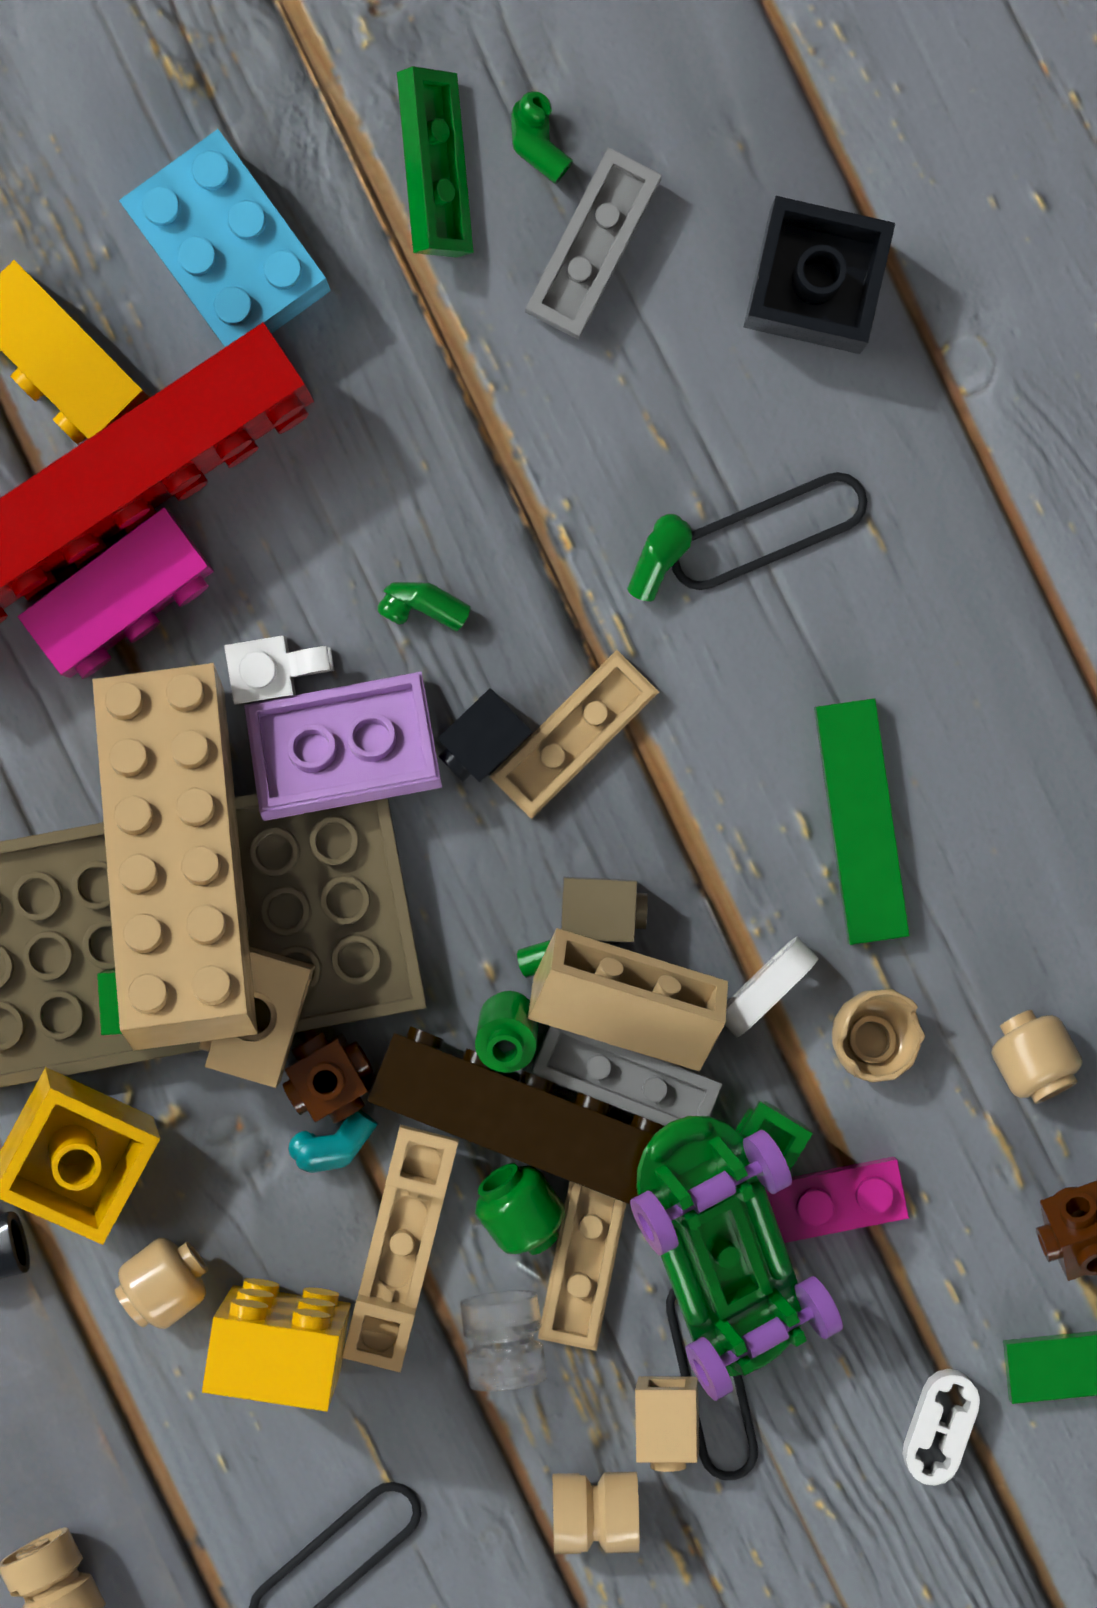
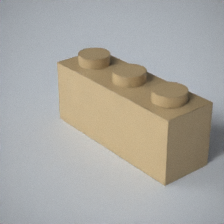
(628, 1000)

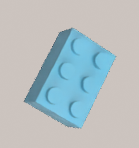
(225, 241)

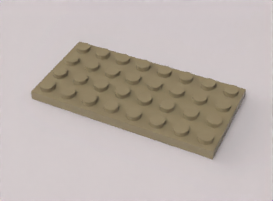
(314, 891)

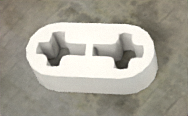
(768, 986)
(954, 1432)

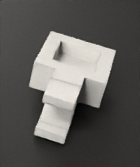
(266, 669)

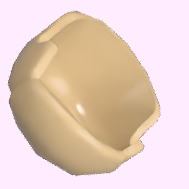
(877, 1035)

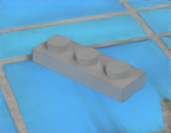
(593, 243)
(625, 1078)

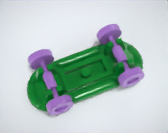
(722, 1247)

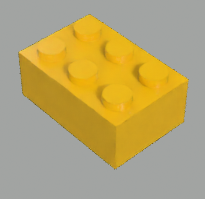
(277, 1345)

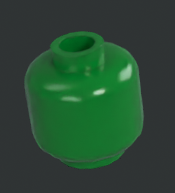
(519, 1209)

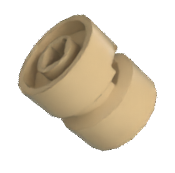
(596, 1513)
(48, 1574)

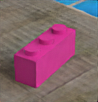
(117, 596)

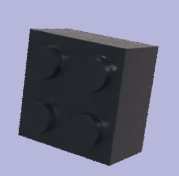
(819, 275)

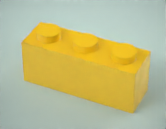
(60, 359)

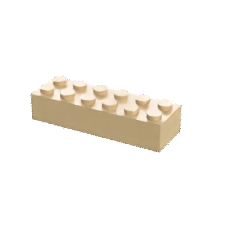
(173, 858)

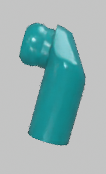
(335, 1150)

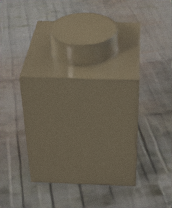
(603, 908)

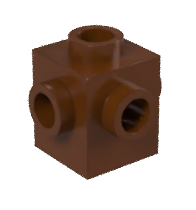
(345, 1061)
(1071, 1230)

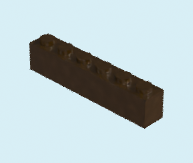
(512, 1115)

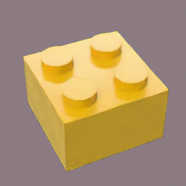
(75, 1155)

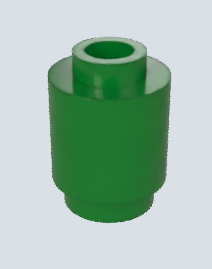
(505, 1034)

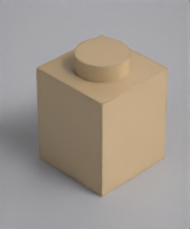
(667, 1422)

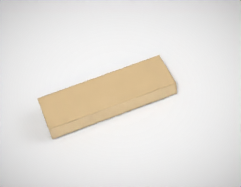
(574, 734)
(582, 1268)

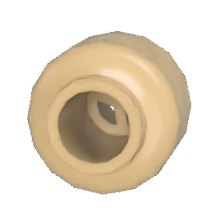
(1036, 1056)
(161, 1283)

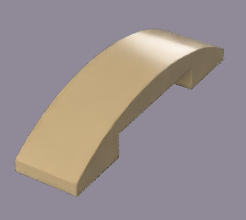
(400, 1248)

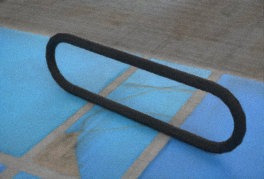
(767, 559)
(742, 1397)
(332, 1529)

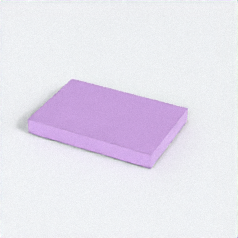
(342, 746)

